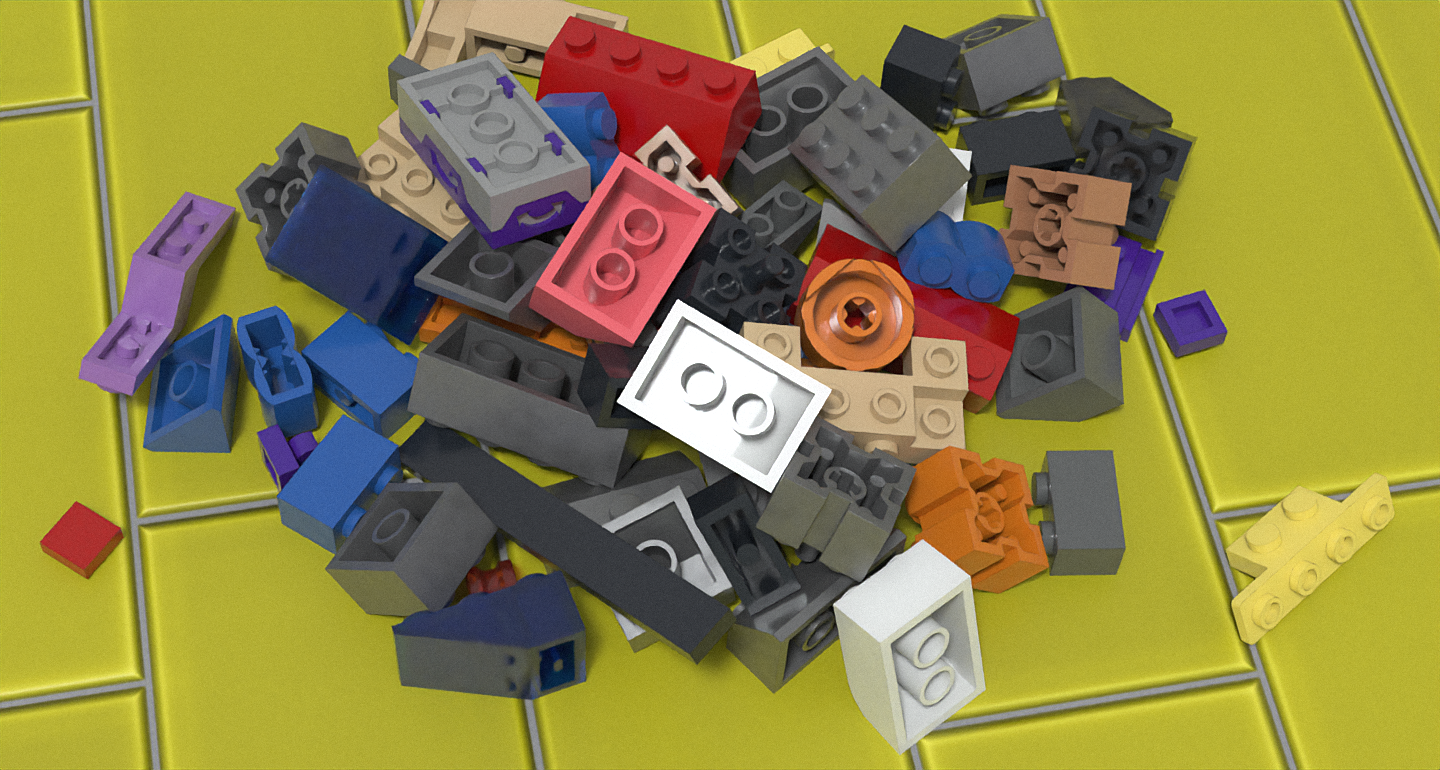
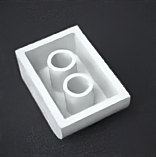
(724, 396)
(911, 644)

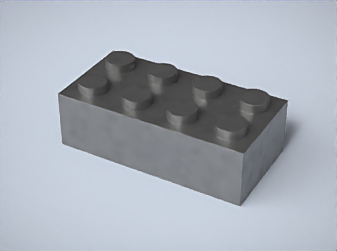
(520, 399)

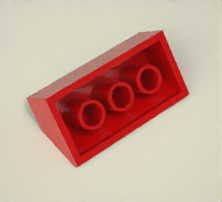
(656, 86)
(937, 314)

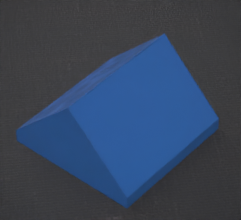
(195, 392)

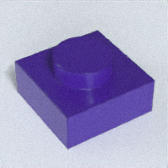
(1190, 323)

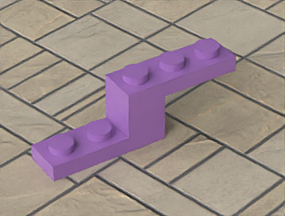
(157, 294)

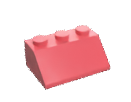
(621, 255)

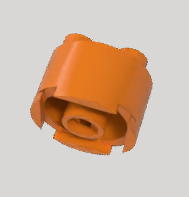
(854, 286)

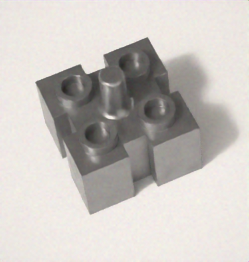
(274, 190)
(836, 500)

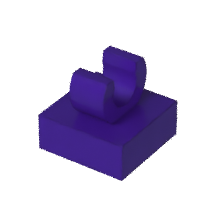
(284, 458)

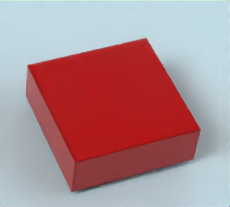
(81, 540)

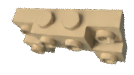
(512, 29)
(407, 184)
(896, 413)

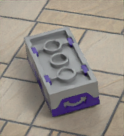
(493, 149)

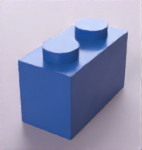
(363, 374)
(339, 483)

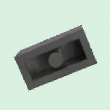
(1080, 512)

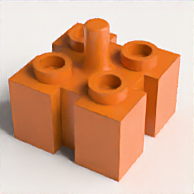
(977, 517)

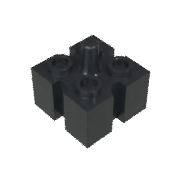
(1136, 158)
(735, 277)

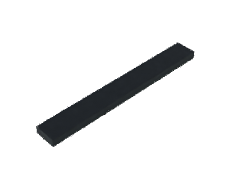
(572, 543)

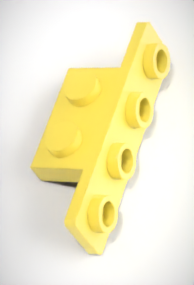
(1300, 548)

